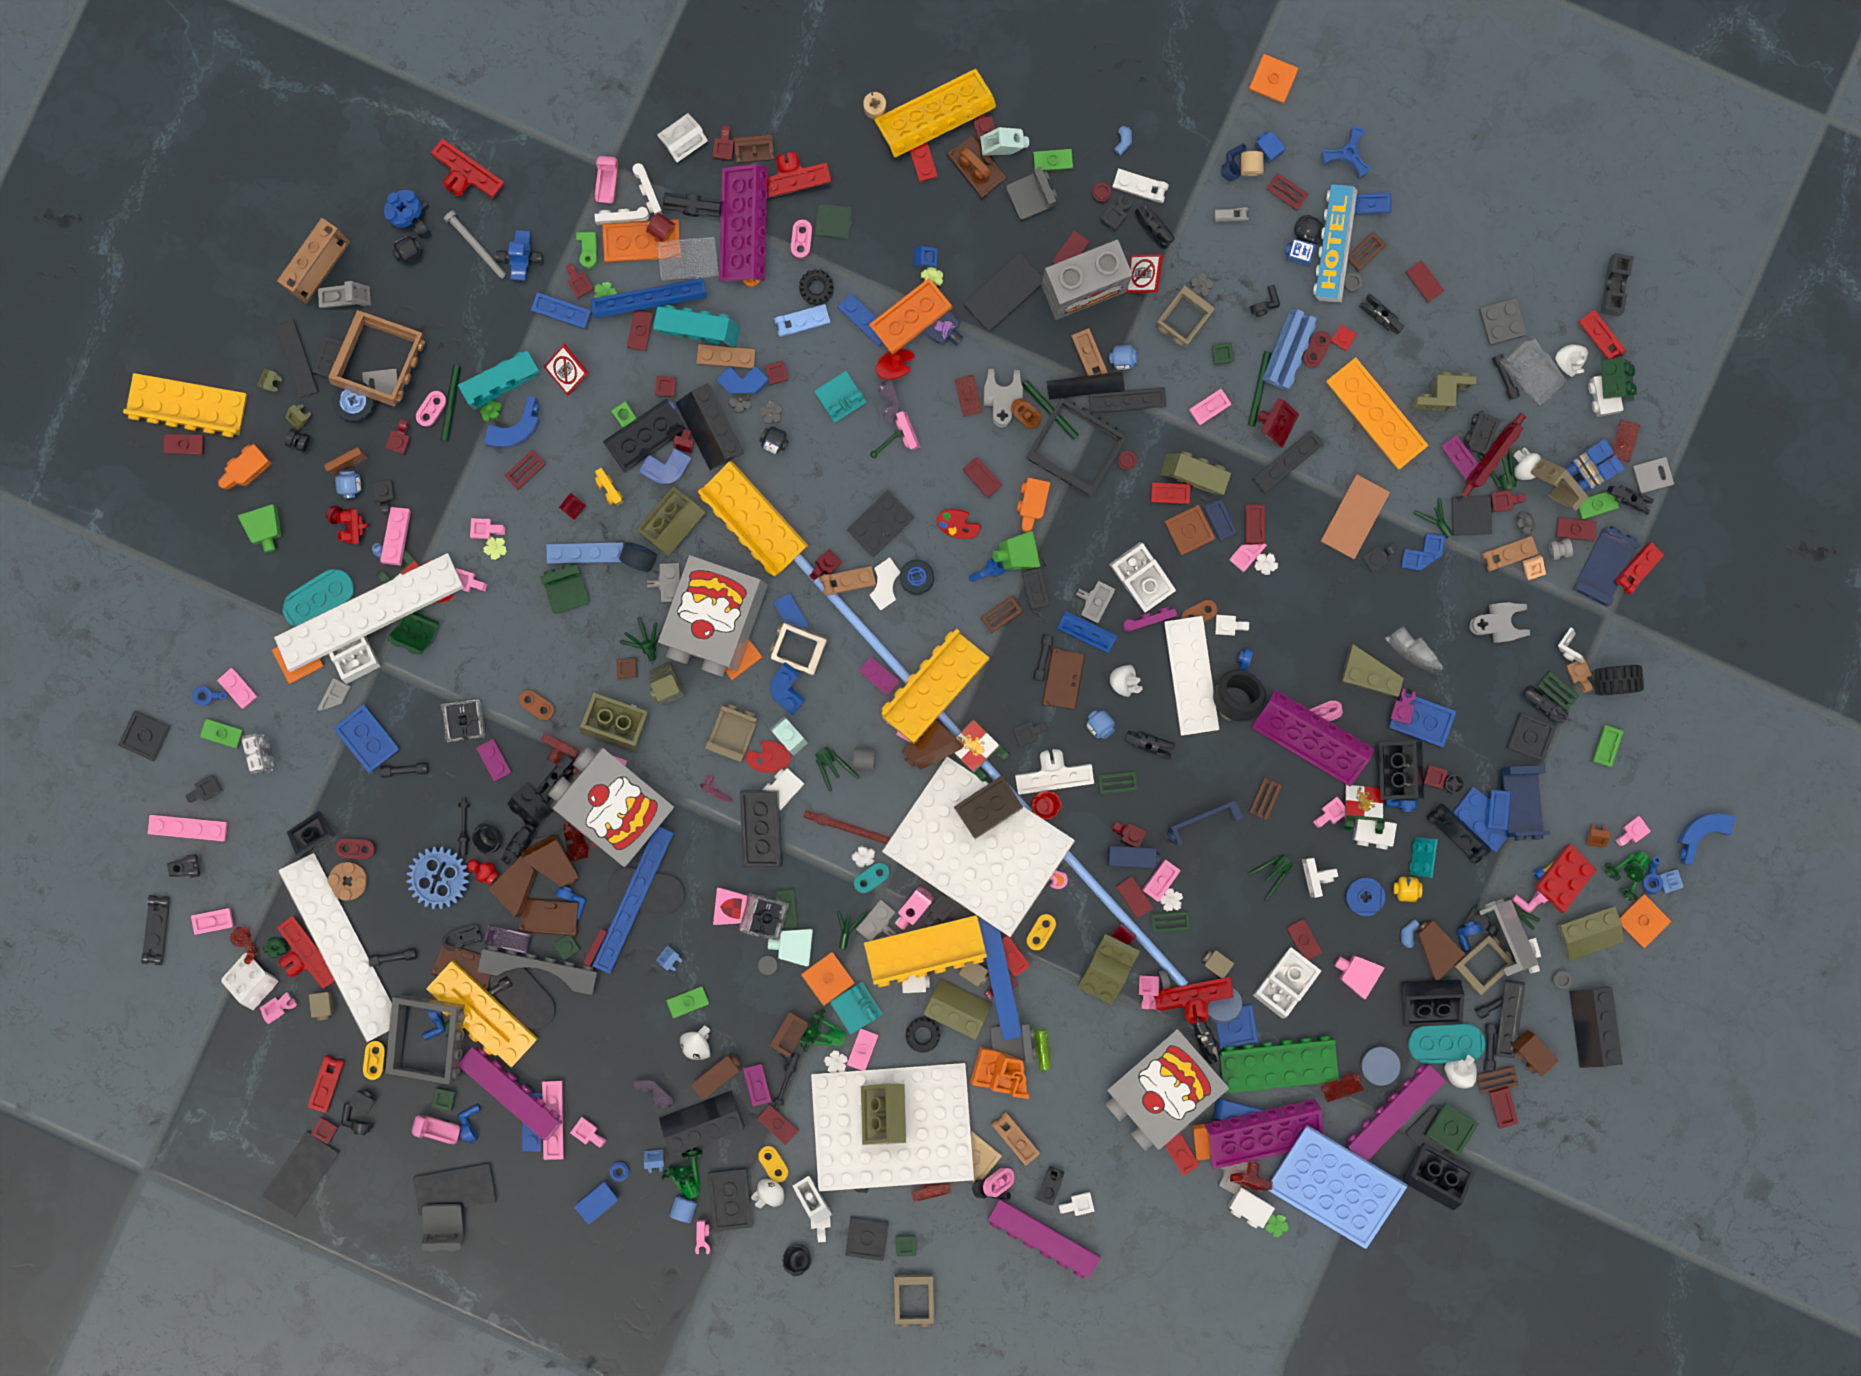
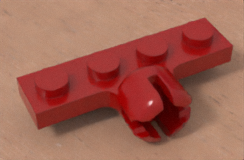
(465, 171)
(794, 178)
(303, 954)
(1195, 998)

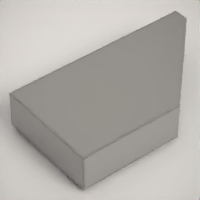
(334, 695)

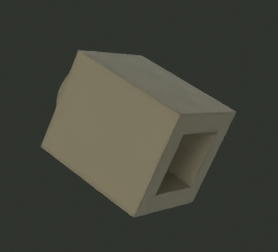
(1217, 963)
(974, 973)
(321, 1005)

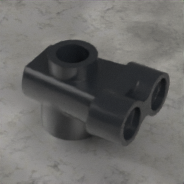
(188, 866)

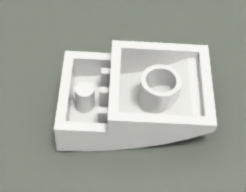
(1142, 577)
(355, 660)
(1287, 983)

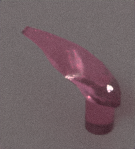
(714, 791)

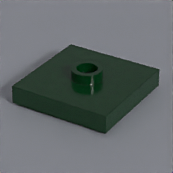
(1451, 1129)

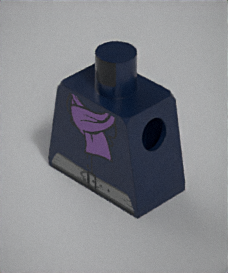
(944, 330)

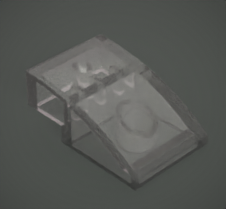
(688, 259)
(1533, 370)
(1414, 650)

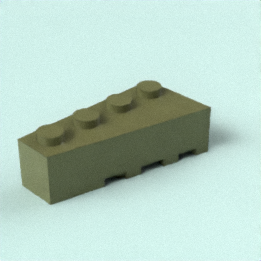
(665, 684)

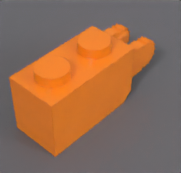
(244, 468)
(1033, 502)

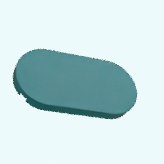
(318, 596)
(1446, 1043)

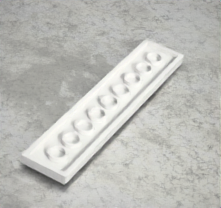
(368, 612)
(338, 946)

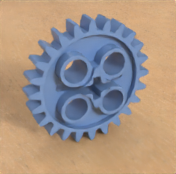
(422, 870)

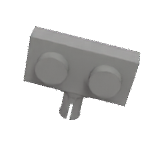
(667, 581)
(1096, 601)
(877, 921)
(1227, 1171)

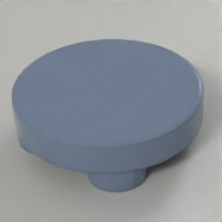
(1225, 1010)
(1380, 1065)

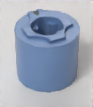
(683, 1209)

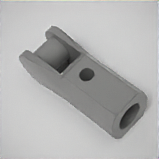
(1226, 215)

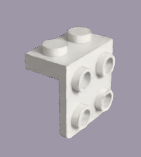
(249, 982)

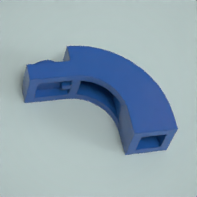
(517, 434)
(1698, 828)

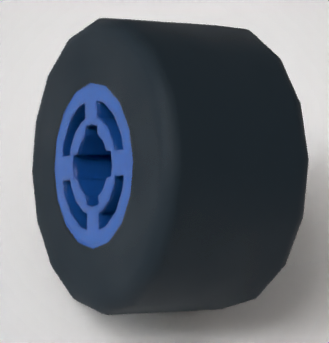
(638, 557)
(916, 577)

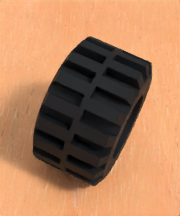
(1618, 680)

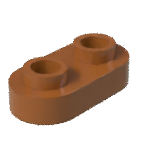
(979, 167)
(1026, 413)
(1198, 610)
(536, 704)

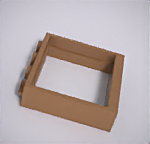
(314, 260)
(361, 319)

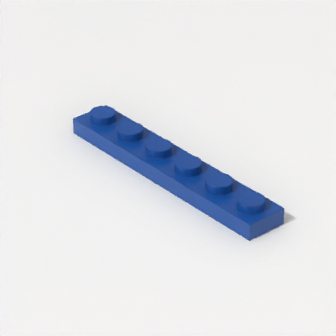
(648, 298)

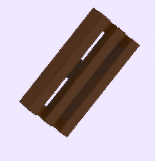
(1355, 262)
(988, 624)
(1272, 801)
(1509, 1069)

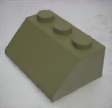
(671, 521)
(613, 722)
(1591, 932)
(957, 1009)
(883, 1114)

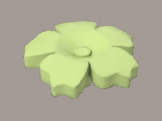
(935, 276)
(495, 548)

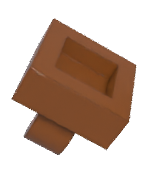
(1598, 837)

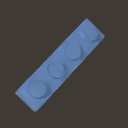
(584, 553)

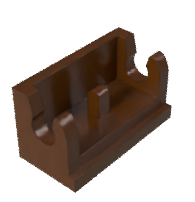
(754, 148)

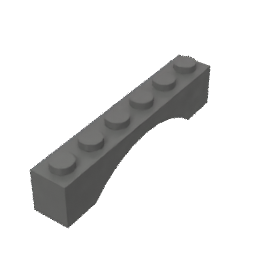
(497, 962)

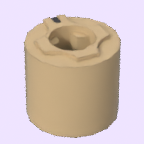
(874, 105)
(1252, 163)

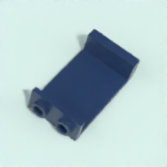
(1604, 565)
(1525, 805)
(1233, 810)

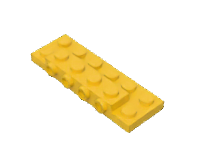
(485, 1016)

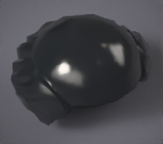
(1308, 229)
(486, 838)
(796, 1260)

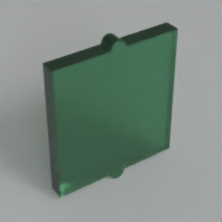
(833, 221)

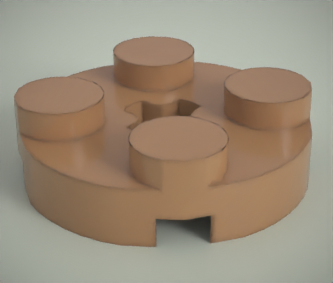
(343, 891)

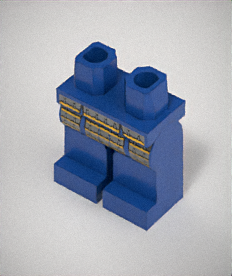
(1588, 467)

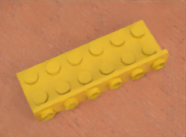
(935, 112)
(186, 405)
(752, 519)
(934, 686)
(925, 951)

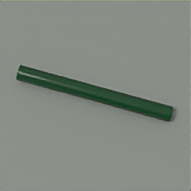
(1259, 390)
(450, 403)
(1047, 406)

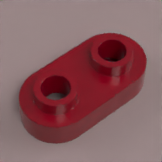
(1317, 349)
(356, 848)

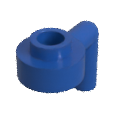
(991, 569)
(1245, 659)
(209, 695)
(1406, 805)
(1653, 877)
(566, 893)
(1469, 929)
(435, 1017)
(467, 1131)

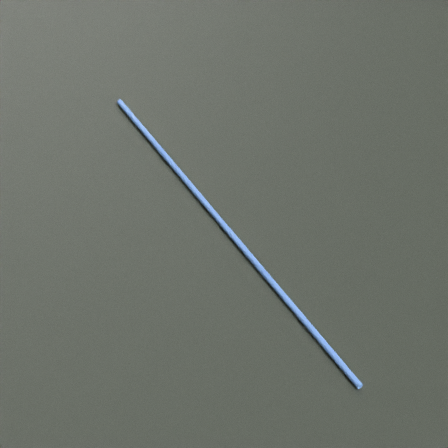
(994, 774)

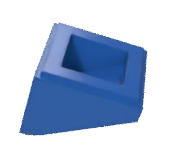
(925, 256)

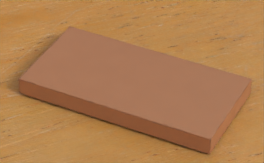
(1355, 516)

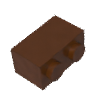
(1534, 1052)

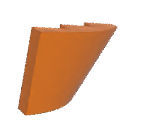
(1000, 1073)

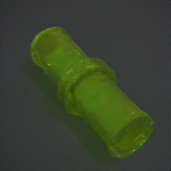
(1043, 1049)

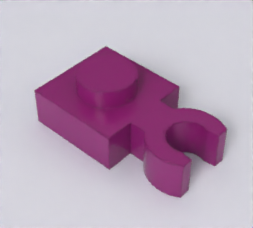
(1403, 710)

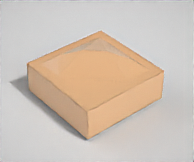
(1534, 567)

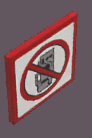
(1145, 273)
(566, 369)

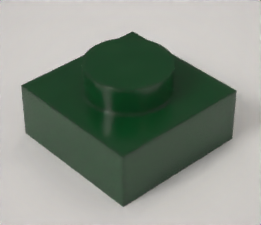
(1222, 353)
(567, 947)
(443, 1099)
(905, 1245)

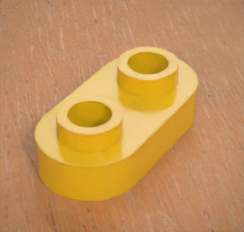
(1041, 932)
(372, 1059)
(773, 1164)

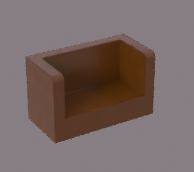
(789, 1034)

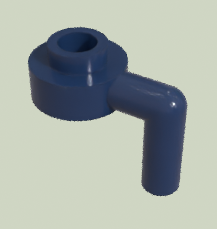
(1230, 169)

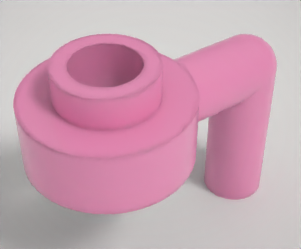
(1537, 899)

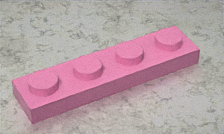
(187, 828)
(553, 1097)

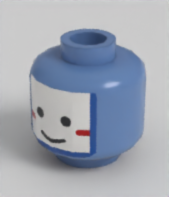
(1124, 357)
(348, 483)
(1100, 724)

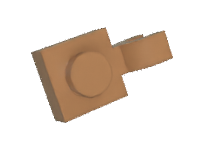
(1579, 673)

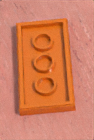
(631, 242)
(910, 316)

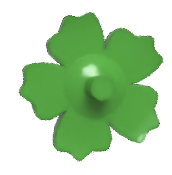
(605, 290)
(490, 410)
(1276, 1225)

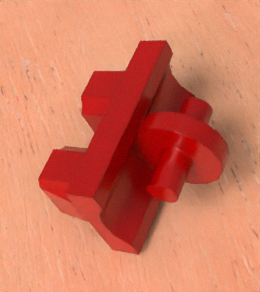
(354, 526)

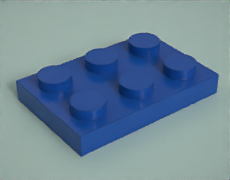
(1428, 722)
(366, 738)
(1475, 814)

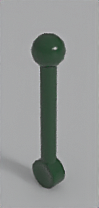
(897, 433)

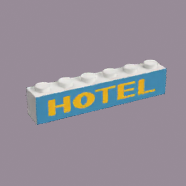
(1336, 243)

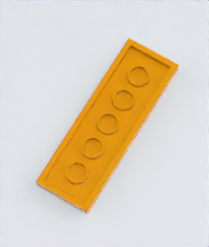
(1376, 413)

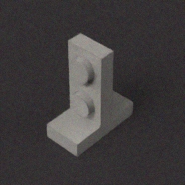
(344, 295)

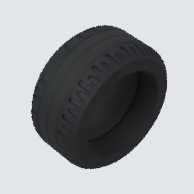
(1249, 684)

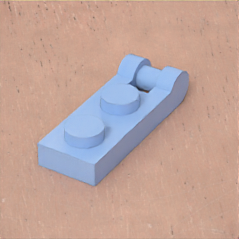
(802, 320)

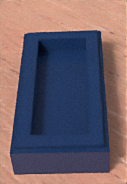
(1220, 519)

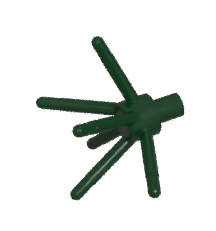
(647, 645)

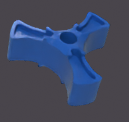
(1348, 153)
(519, 255)

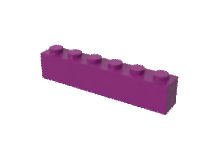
(510, 1093)
(1396, 1111)
(1044, 1238)

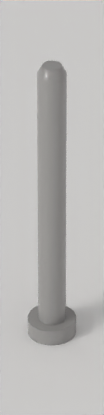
(450, 217)

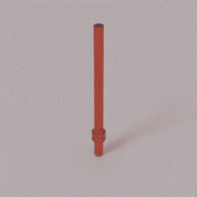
(823, 820)

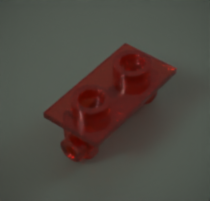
(579, 848)
(1338, 1089)

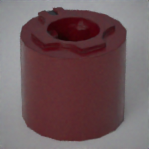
(660, 227)

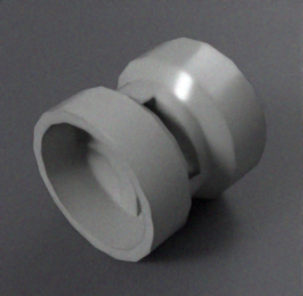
(1561, 549)

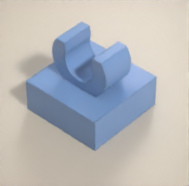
(1671, 881)
(668, 957)
(654, 1159)

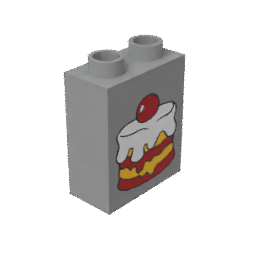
(1086, 279)
(712, 616)
(609, 805)
(1165, 1091)

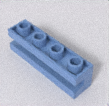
(1289, 349)

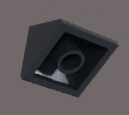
(310, 834)

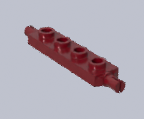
(1494, 454)

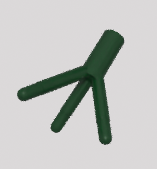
(1441, 523)
(1521, 914)
(846, 930)

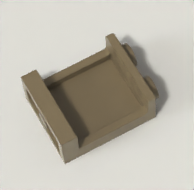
(1567, 489)
(732, 733)

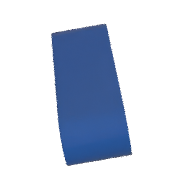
(1228, 1109)

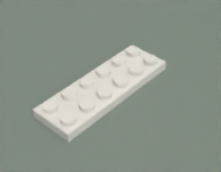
(1191, 675)

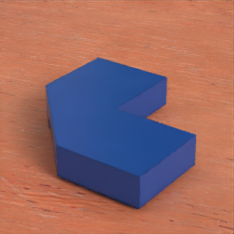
(751, 383)
(1432, 550)

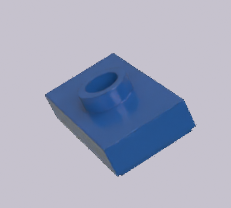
(1373, 203)

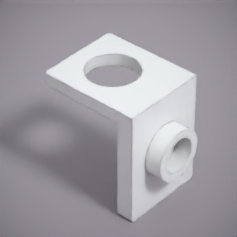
(1569, 653)

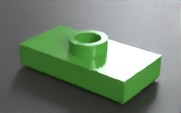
(1053, 160)
(1597, 505)
(221, 733)
(1607, 746)
(687, 1002)

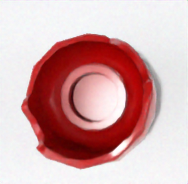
(1046, 805)

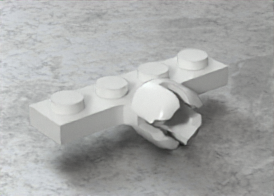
(1054, 775)

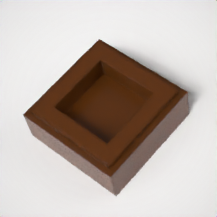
(626, 668)

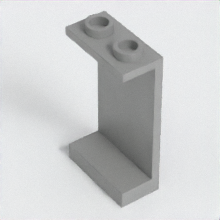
(1514, 934)

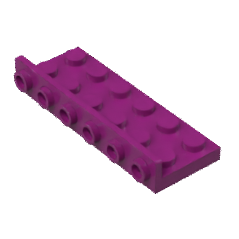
(743, 223)
(1313, 738)
(1260, 1133)

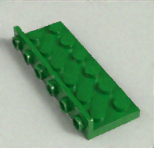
(1279, 1064)

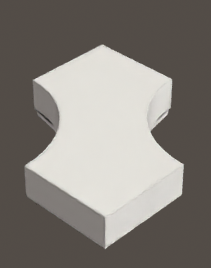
(886, 575)

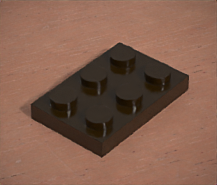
(988, 807)

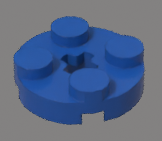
(396, 202)
(1373, 889)

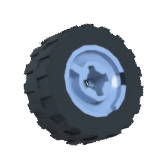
(351, 405)

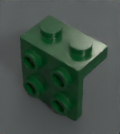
(1618, 378)
(565, 588)
(414, 633)

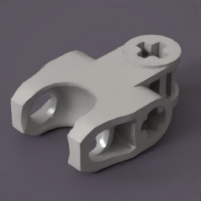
(1002, 397)
(1499, 622)

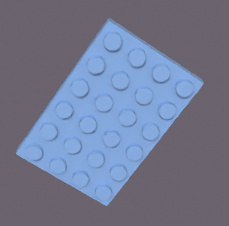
(1336, 1186)

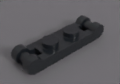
(1459, 833)
(155, 930)

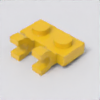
(604, 480)

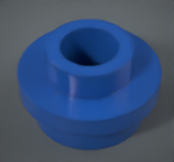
(615, 1176)

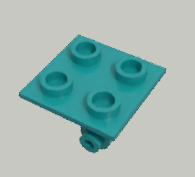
(840, 396)
(1423, 857)
(856, 1008)

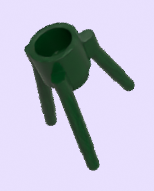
(1508, 479)
(825, 757)
(1281, 866)

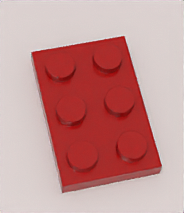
(1565, 878)

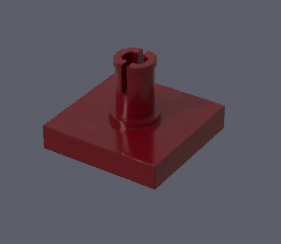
(1278, 422)

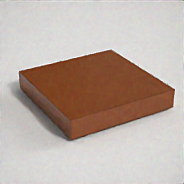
(345, 461)
(1189, 530)

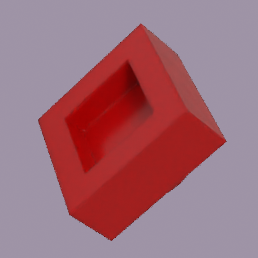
(1343, 338)

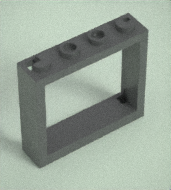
(396, 1038)

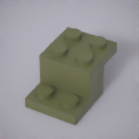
(1443, 392)
(1108, 969)

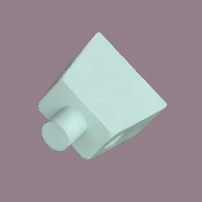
(1009, 141)
(788, 735)
(793, 946)

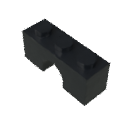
(1614, 292)

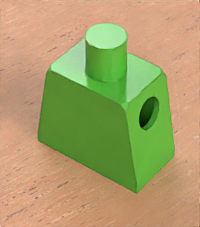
(262, 526)
(1018, 553)

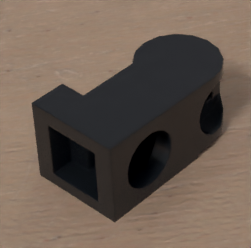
(1050, 1186)

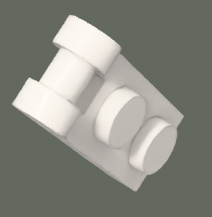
(1140, 186)
(646, 189)
(621, 216)

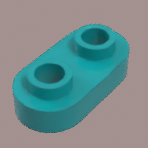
(871, 878)

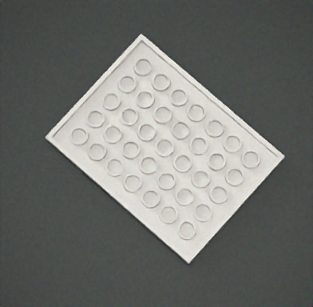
(990, 875)
(936, 1129)

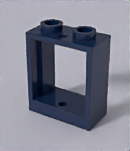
(1132, 857)

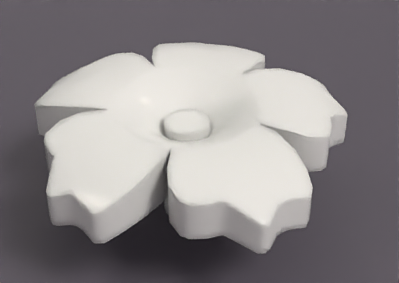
(1266, 564)
(863, 856)
(1171, 900)
(836, 1062)

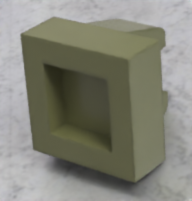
(266, 380)
(296, 417)

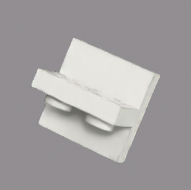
(682, 137)
(1315, 878)

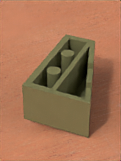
(1196, 472)
(1370, 674)

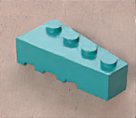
(696, 325)
(499, 379)

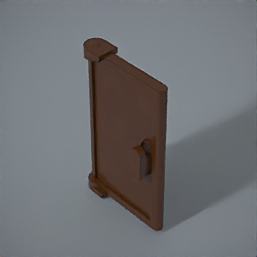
(982, 186)
(1063, 679)
(544, 918)
(465, 960)

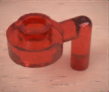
(244, 941)

